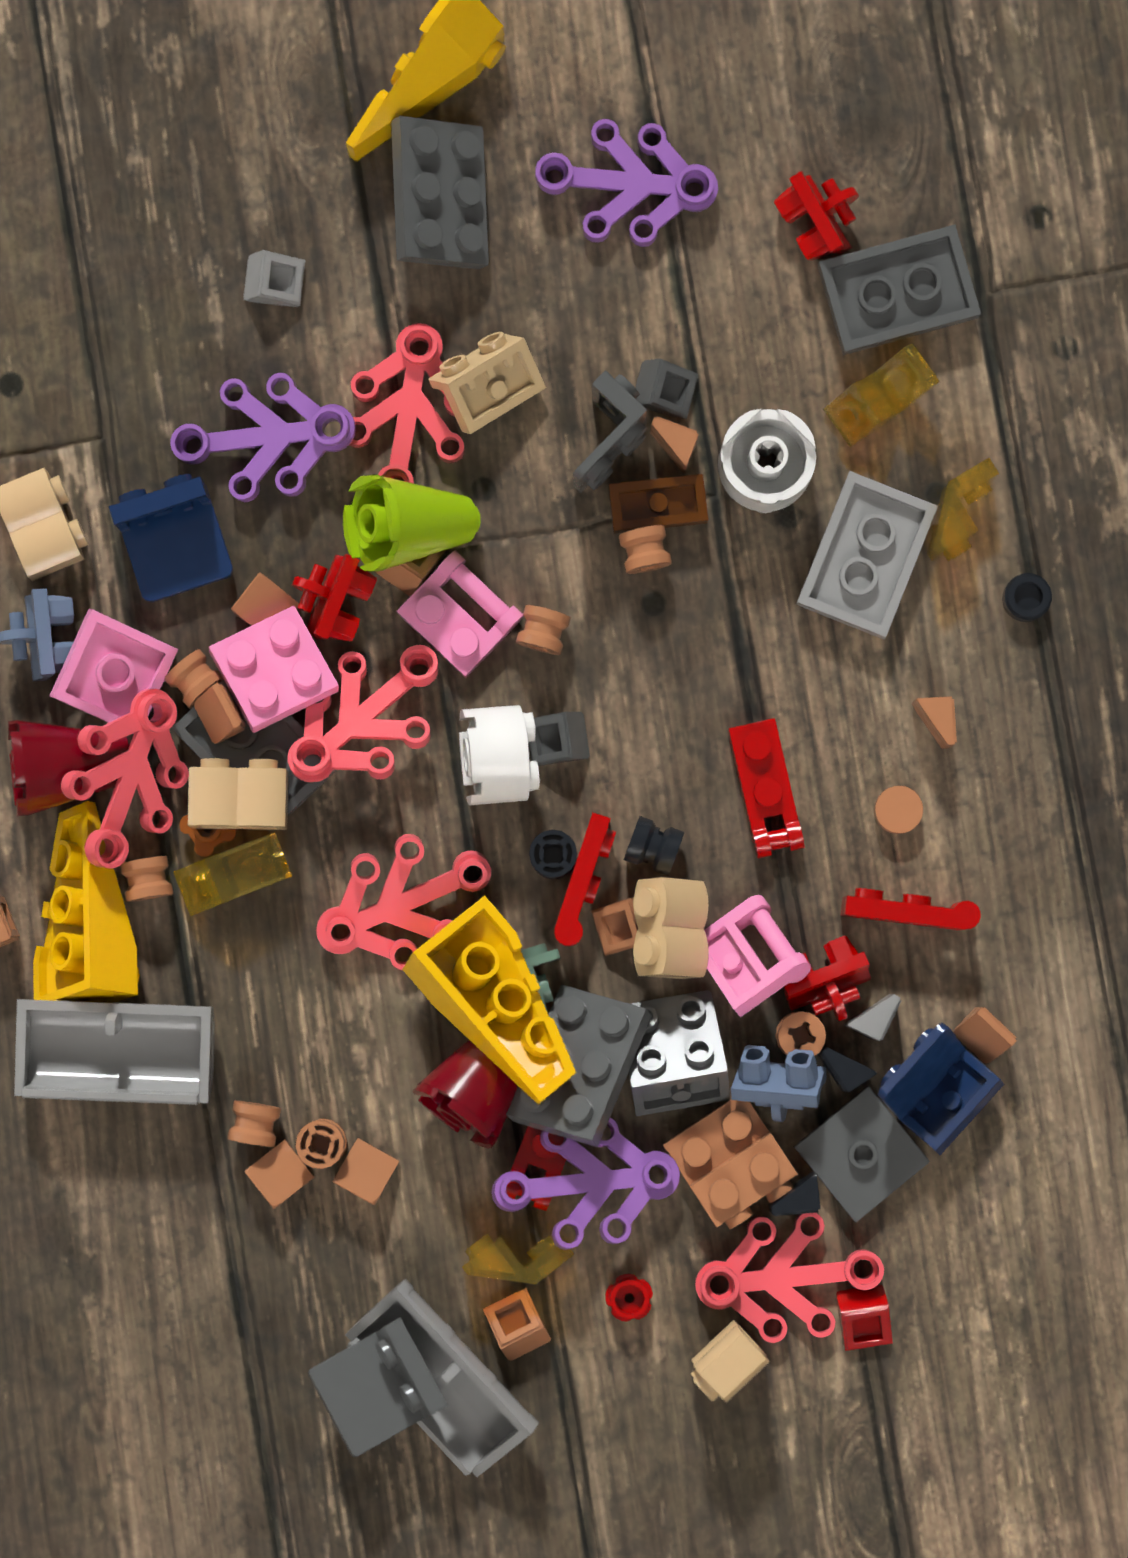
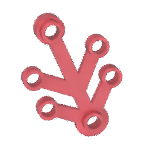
(407, 402)
(360, 720)
(131, 772)
(395, 904)
(779, 1278)

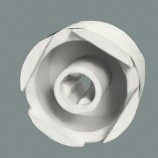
(767, 433)
(497, 754)

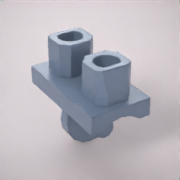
(41, 614)
(778, 1085)

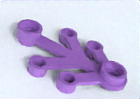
(634, 182)
(272, 436)
(597, 1183)

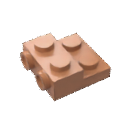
(731, 1162)

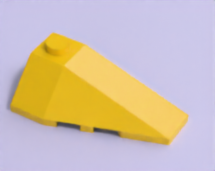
(451, 53)
(88, 934)
(486, 991)

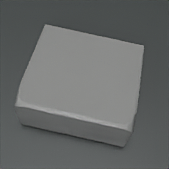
(274, 279)
(876, 1019)

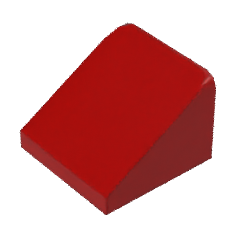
(864, 1317)

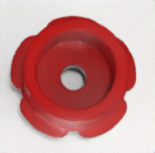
(626, 1310)

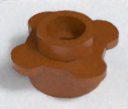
(205, 841)

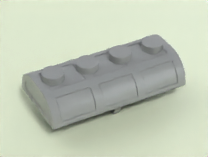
(114, 1051)
(481, 1414)

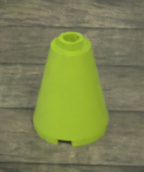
(404, 521)

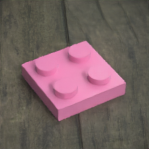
(110, 667)
(273, 669)

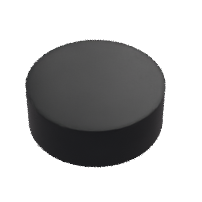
(1027, 597)

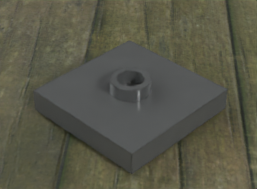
(861, 1154)

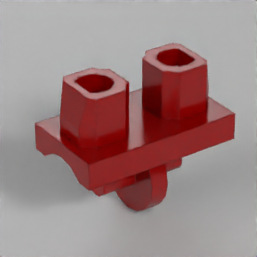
(806, 198)
(342, 579)
(833, 984)

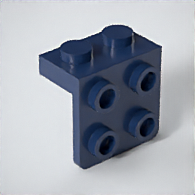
(172, 537)
(938, 1088)

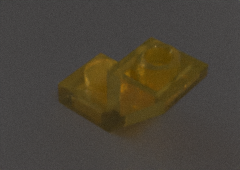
(881, 395)
(952, 523)
(232, 873)
(499, 1260)

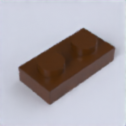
(658, 502)

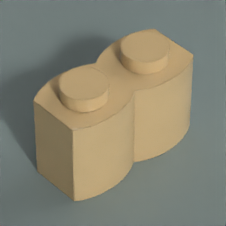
(39, 524)
(238, 796)
(670, 928)
(728, 1363)

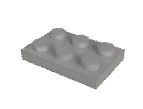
(867, 555)

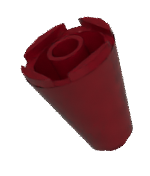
(42, 758)
(469, 1094)

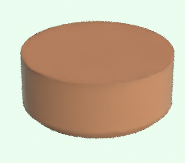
(898, 809)

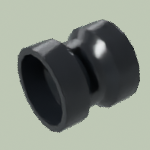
(654, 846)
(550, 860)

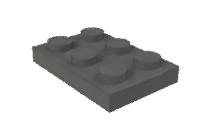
(439, 193)
(899, 289)
(268, 743)
(602, 1044)

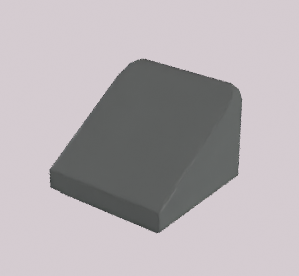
(666, 388)
(559, 739)

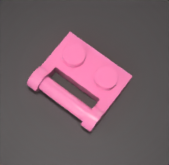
(448, 625)
(736, 964)

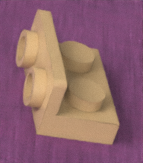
(488, 380)

